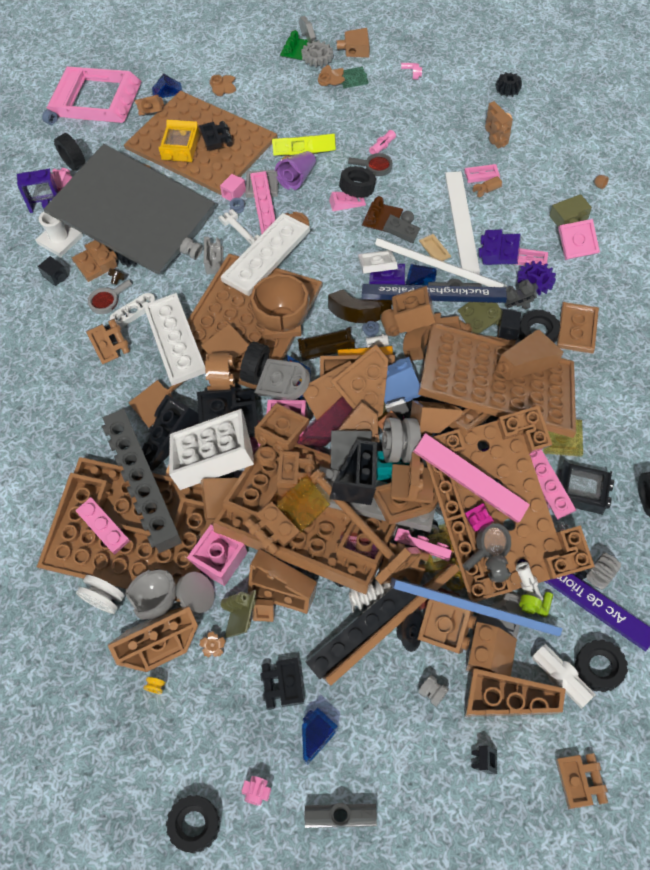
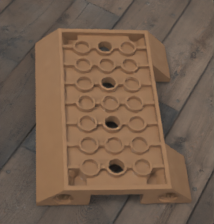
(534, 537)

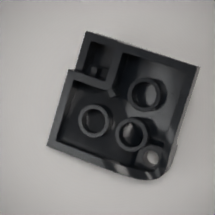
(221, 402)

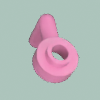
(417, 71)

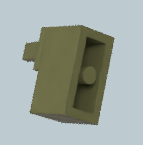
(570, 210)

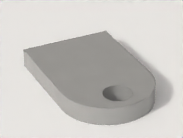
(280, 380)

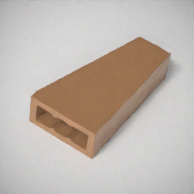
(529, 356)

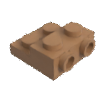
(498, 125)
(95, 260)
(280, 428)
(447, 626)

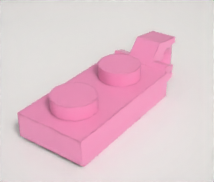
(440, 550)

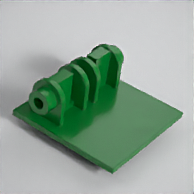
(294, 46)

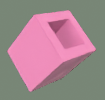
(233, 187)

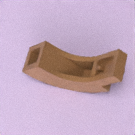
(416, 340)

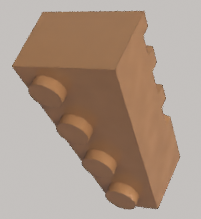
(509, 696)

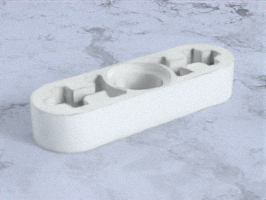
(133, 304)

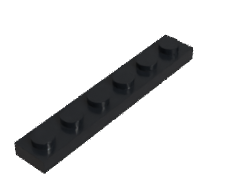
(358, 630)

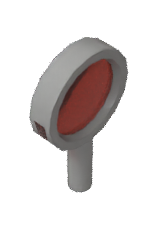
(105, 299)

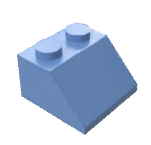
(401, 381)

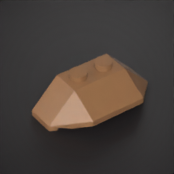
(155, 640)

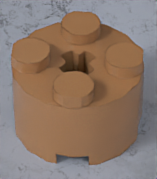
(219, 371)

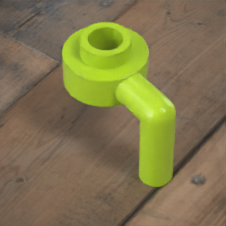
(532, 604)

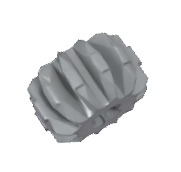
(604, 571)

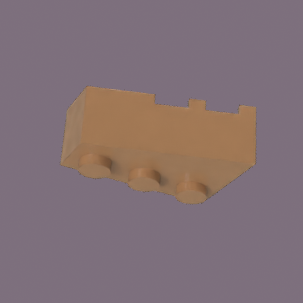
(322, 394)
(280, 583)

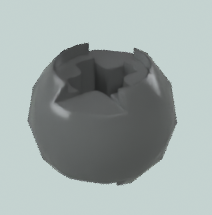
(498, 569)

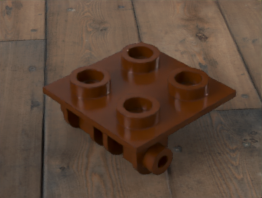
(379, 214)

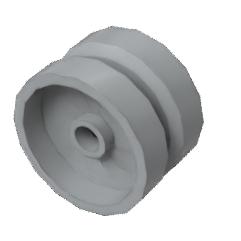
(400, 439)

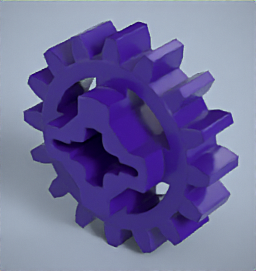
(537, 274)

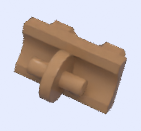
(149, 104)

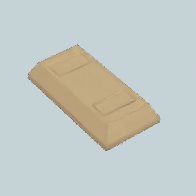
(434, 248)

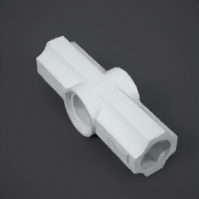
(563, 675)

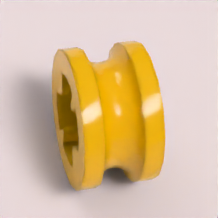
(154, 685)

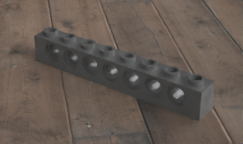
(168, 535)

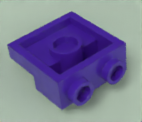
(499, 247)
(391, 277)

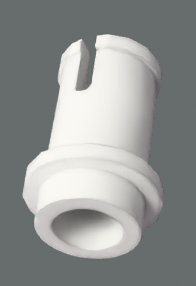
(378, 340)

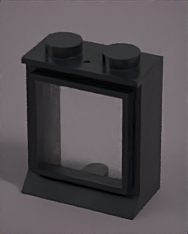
(587, 487)

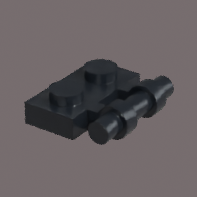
(212, 138)
(289, 683)

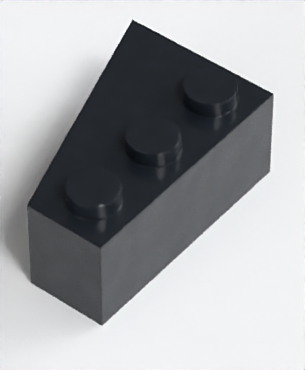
(358, 475)

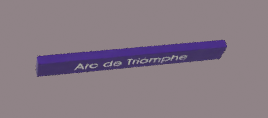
(602, 608)

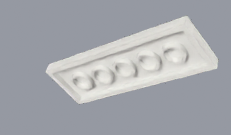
(265, 253)
(174, 339)

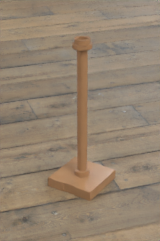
(397, 563)

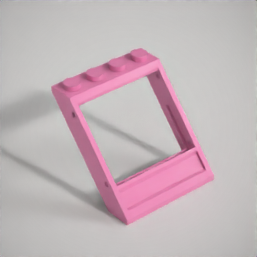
(71, 83)

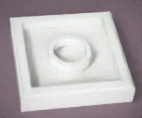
(377, 261)

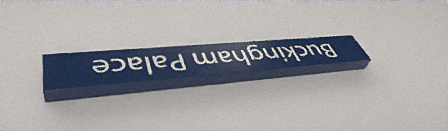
(438, 293)

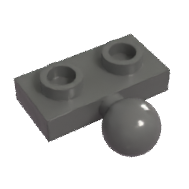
(402, 227)

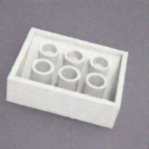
(210, 449)

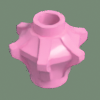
(61, 177)

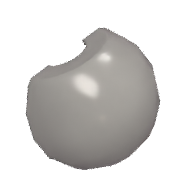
(152, 594)

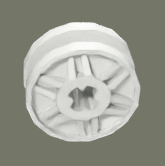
(100, 594)

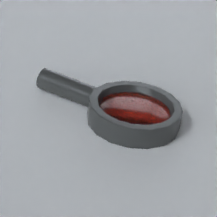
(378, 163)

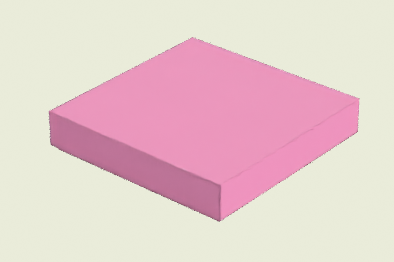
(578, 239)

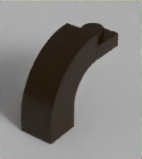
(356, 310)

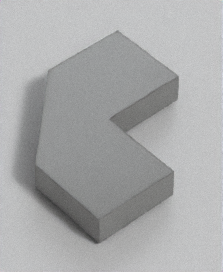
(306, 29)

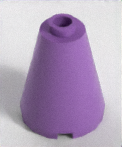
(295, 169)

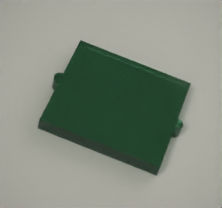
(354, 77)

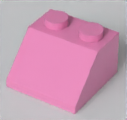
(217, 555)

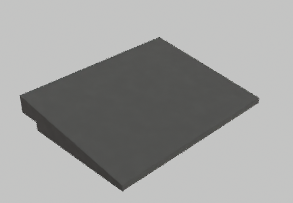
(130, 208)

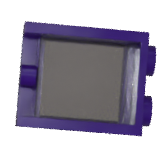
(37, 187)

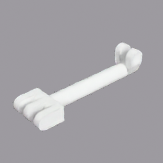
(232, 220)

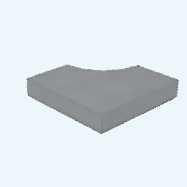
(509, 603)

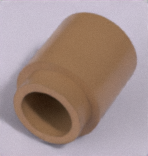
(389, 323)

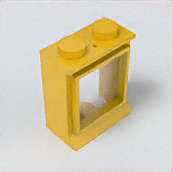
(179, 141)

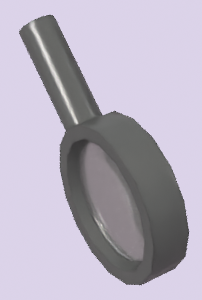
(491, 541)

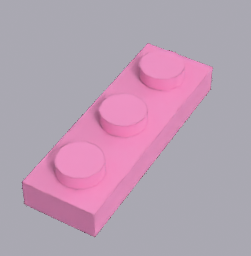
(102, 525)

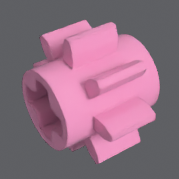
(256, 790)

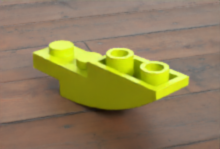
(309, 143)

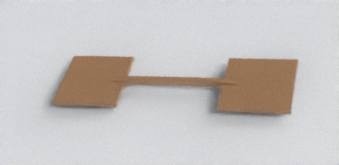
(224, 341)

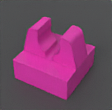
(478, 517)

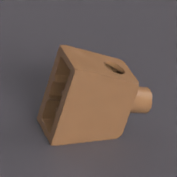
(355, 43)

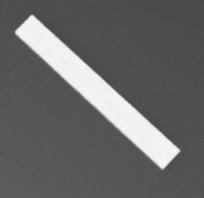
(462, 222)
(439, 264)

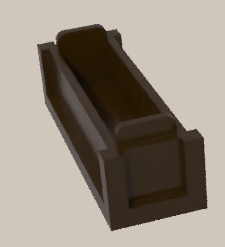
(325, 344)

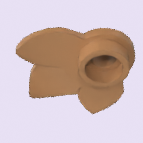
(331, 76)
(222, 84)

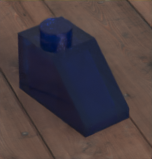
(316, 733)

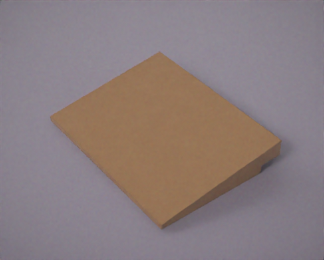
(319, 544)
(76, 549)

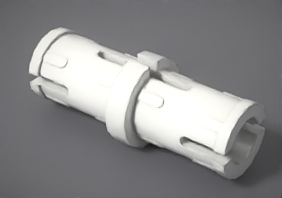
(528, 582)

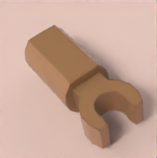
(487, 186)

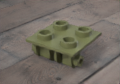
(481, 315)
(240, 610)

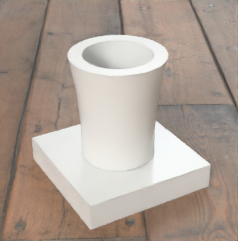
(57, 235)

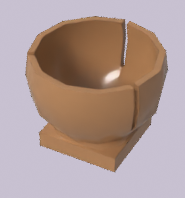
(280, 305)

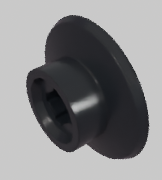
(409, 631)

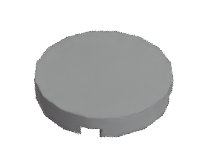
(196, 592)

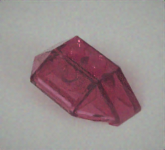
(320, 432)

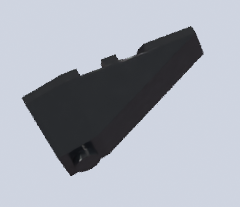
(170, 418)

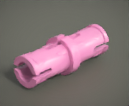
(388, 137)

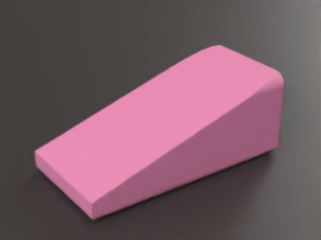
(343, 201)

